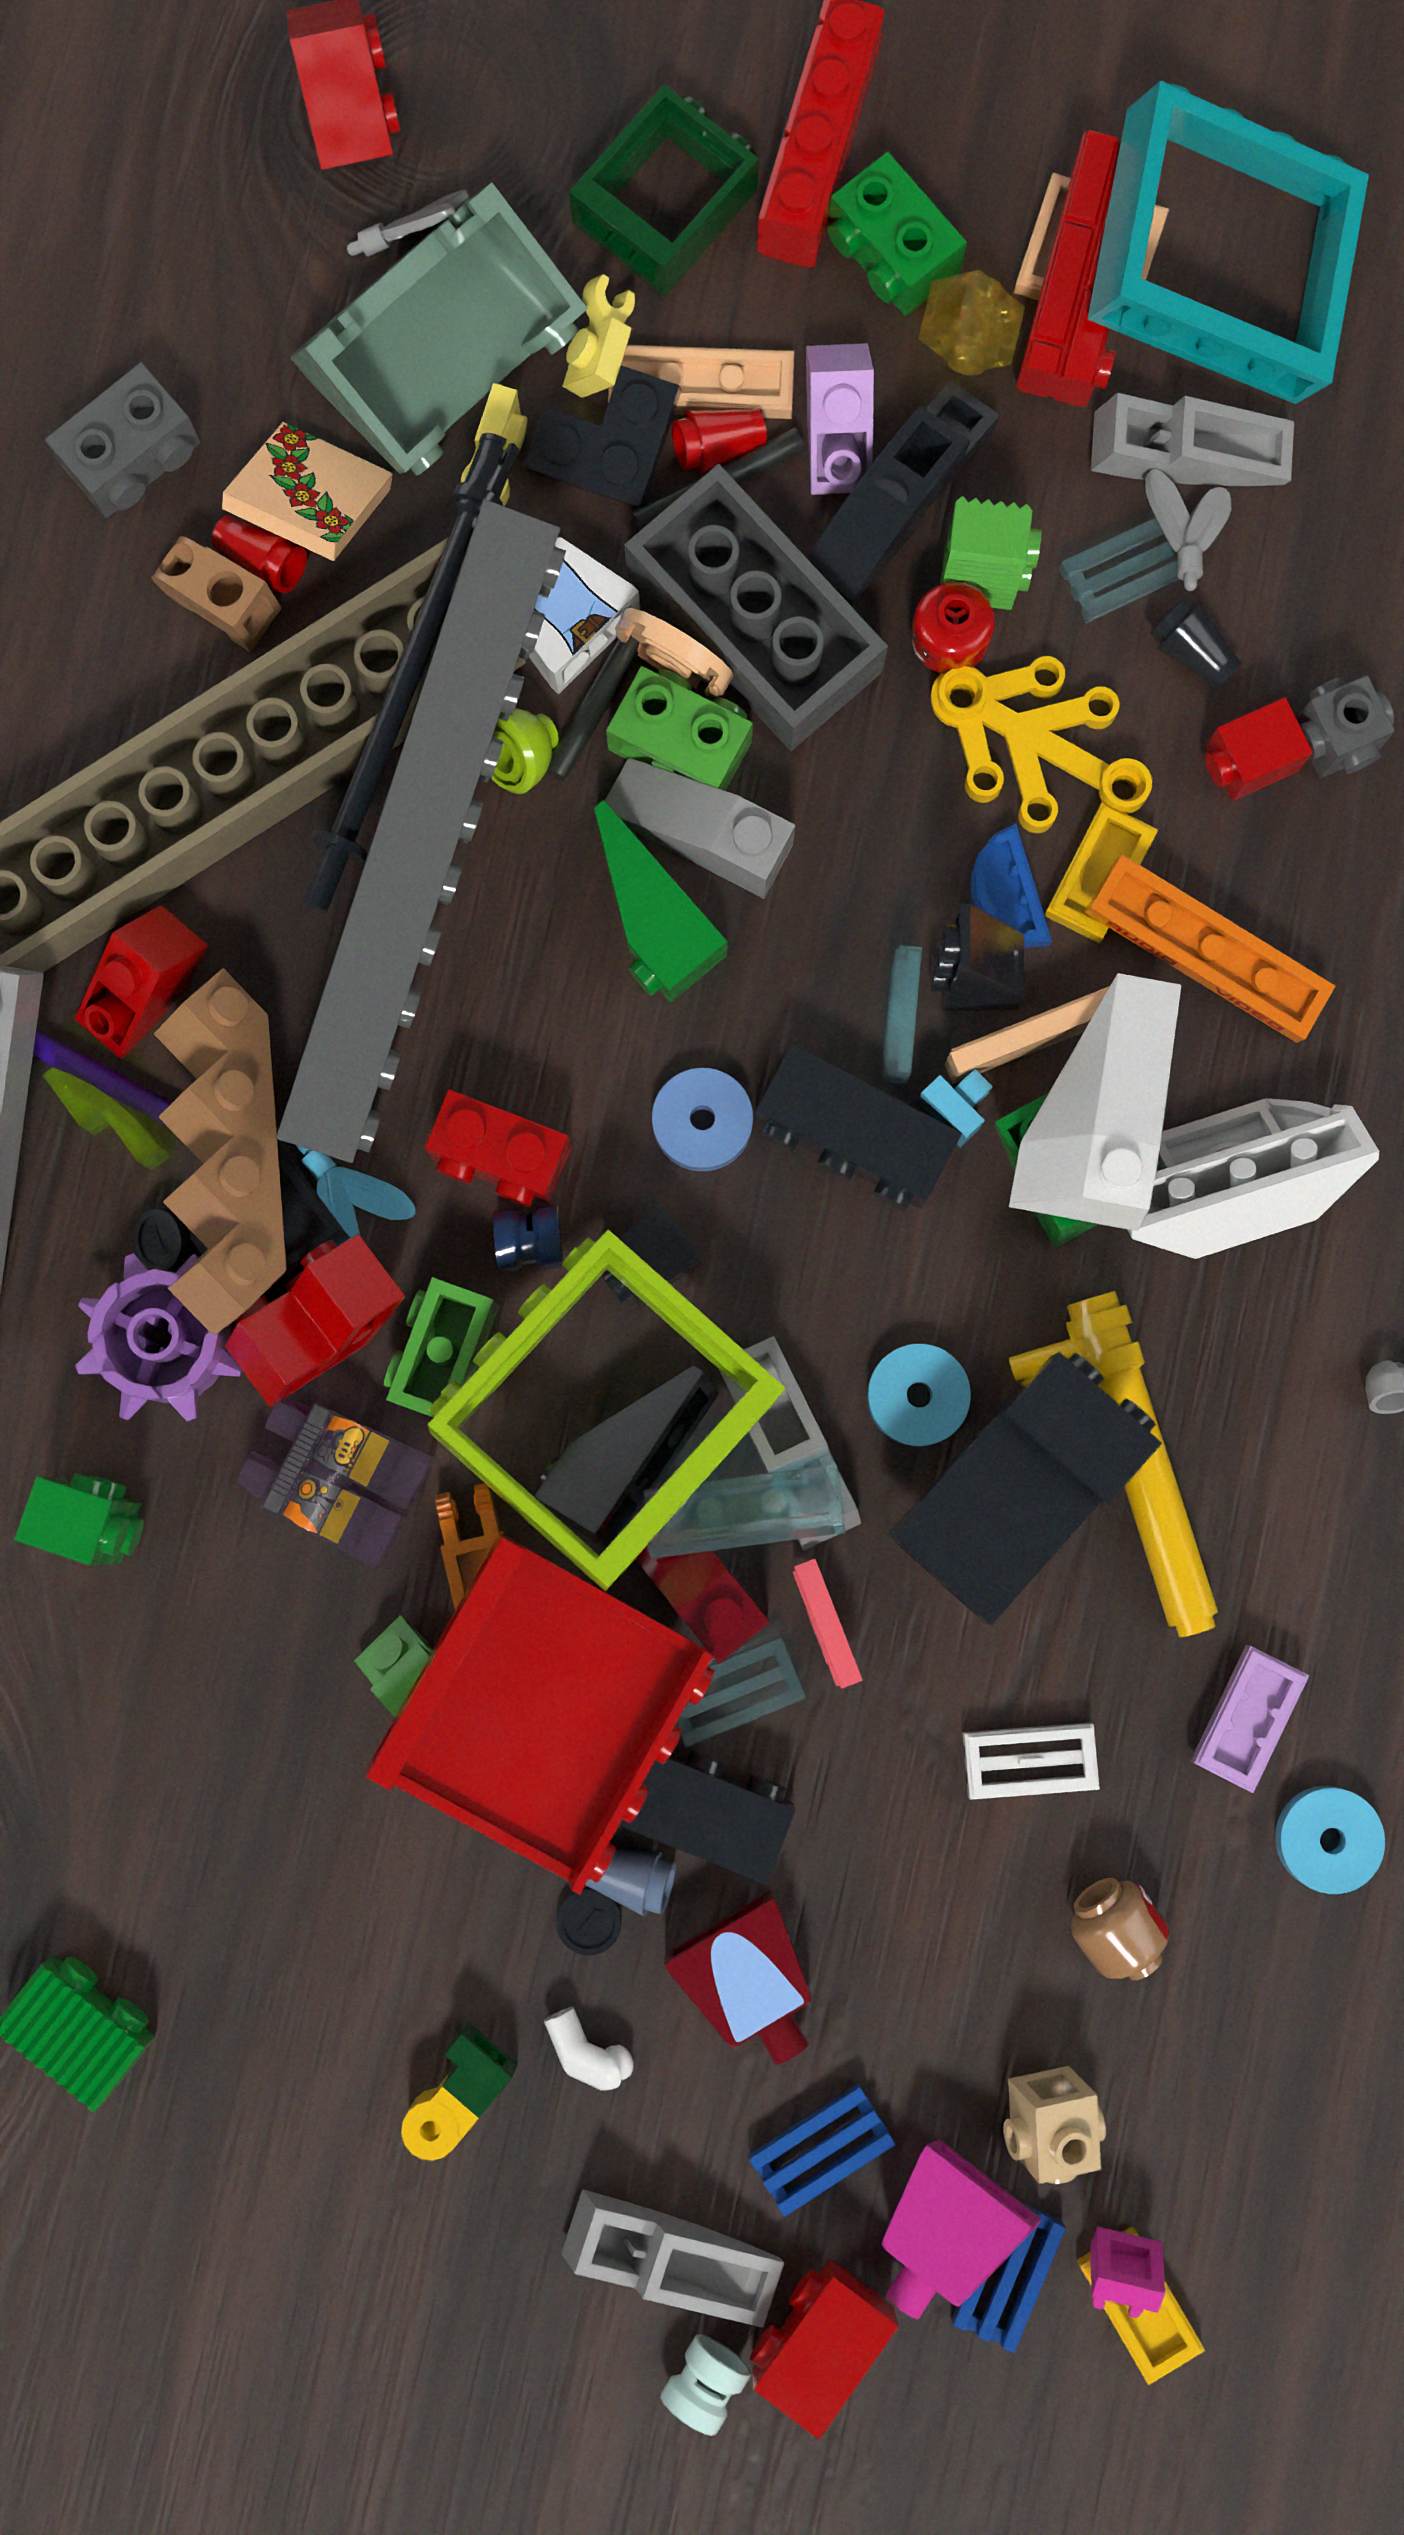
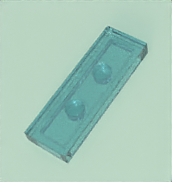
(753, 1512)

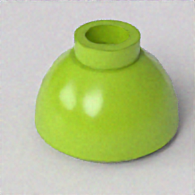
(524, 751)

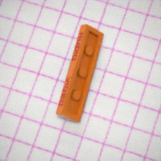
(1210, 949)

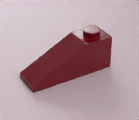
(706, 1599)

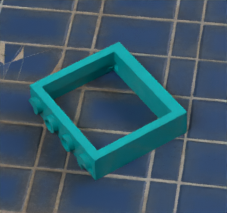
(1191, 328)

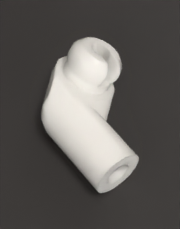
(584, 2060)

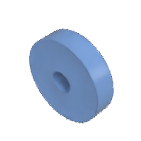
(696, 1091)

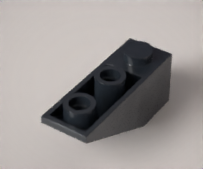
(978, 963)

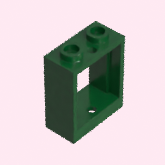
(628, 235)

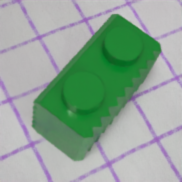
(75, 2030)

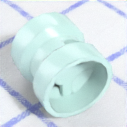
(705, 2384)

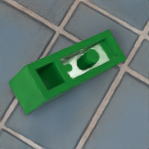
(661, 924)

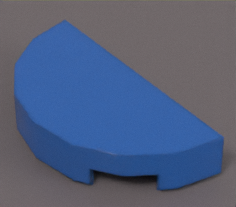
(1006, 890)

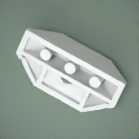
(1252, 1174)

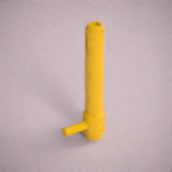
(1102, 1338)

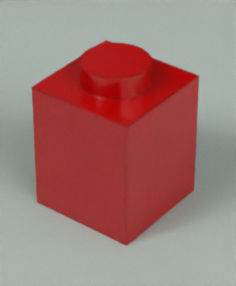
(1257, 750)

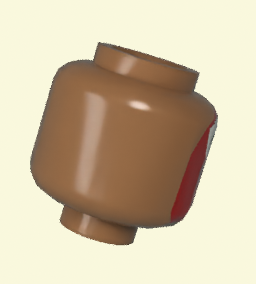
(1119, 1929)

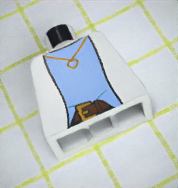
(579, 616)

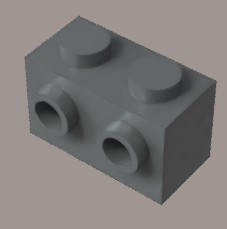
(124, 441)

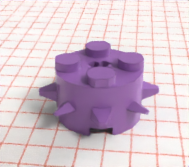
(129, 1357)

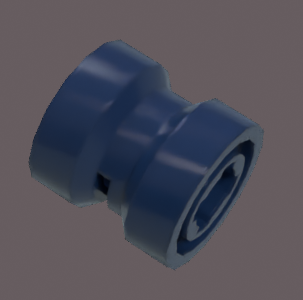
(528, 1238)

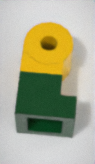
(448, 2112)

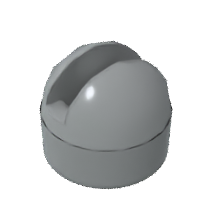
(1385, 1387)

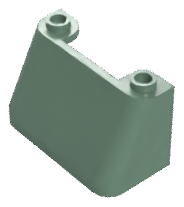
(441, 330)

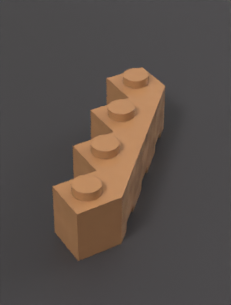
(232, 1130)

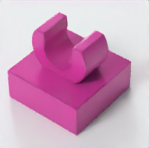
(1127, 2271)

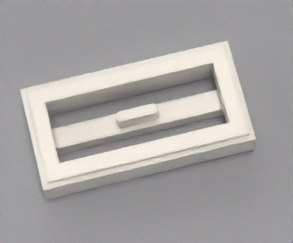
(975, 1764)

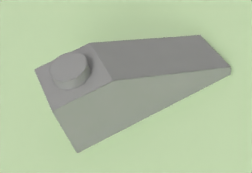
(703, 824)

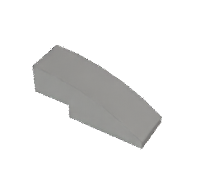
(1191, 442)
(788, 1432)
(670, 2259)

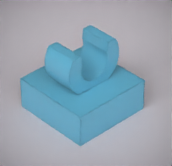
(956, 1105)

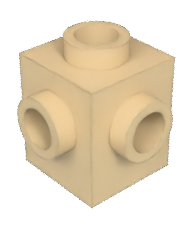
(1054, 2125)

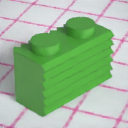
(991, 549)

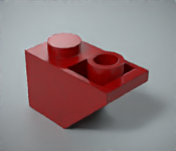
(139, 979)

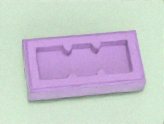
(1249, 1718)

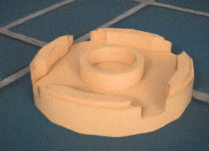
(674, 651)

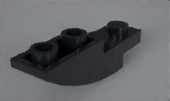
(900, 488)

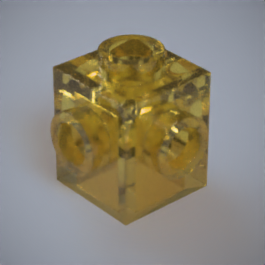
(971, 322)

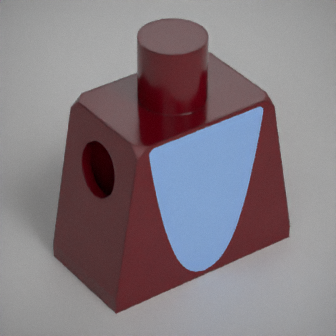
(746, 1978)

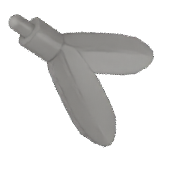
(379, 237)
(1187, 533)

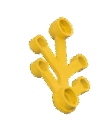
(1032, 735)

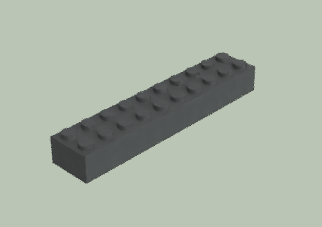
(421, 822)

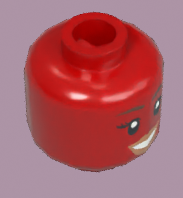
(952, 627)

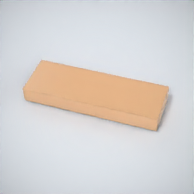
(720, 377)
(1023, 1037)

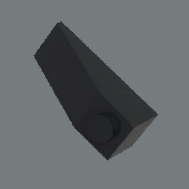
(604, 1472)

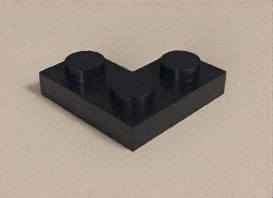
(614, 457)

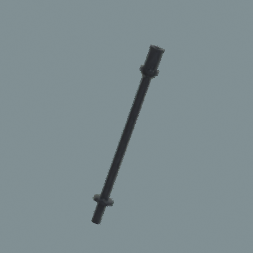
(484, 481)

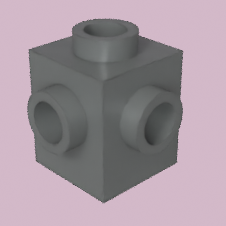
(1346, 725)

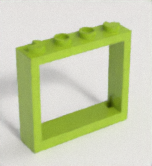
(541, 1314)

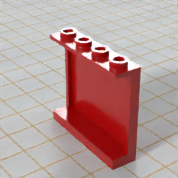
(542, 1713)

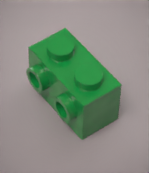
(894, 234)
(81, 1519)

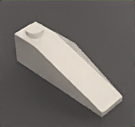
(1102, 1122)

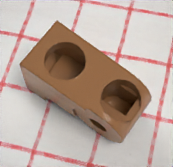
(218, 591)

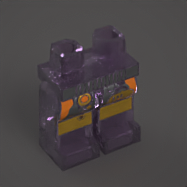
(318, 1473)

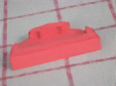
(826, 1624)

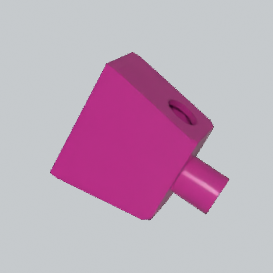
(951, 2230)

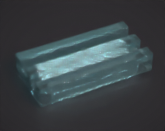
(1084, 589)
(901, 1014)
(783, 1671)

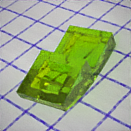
(96, 1111)

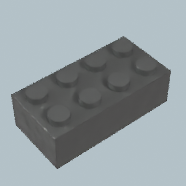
(755, 605)

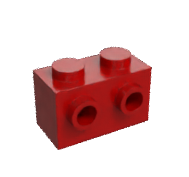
(499, 1148)
(822, 2346)

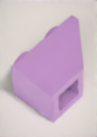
(839, 416)

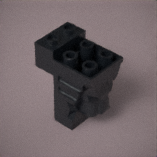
(1025, 1484)

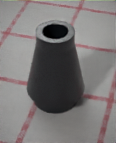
(1195, 642)

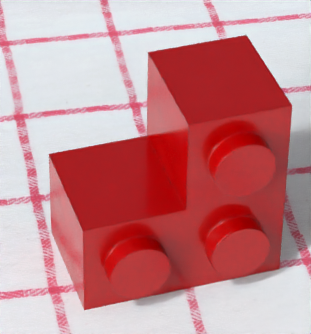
(336, 65)
(318, 1323)

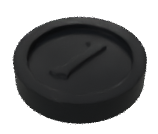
(161, 1240)
(589, 1922)

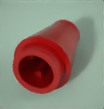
(716, 436)
(260, 552)

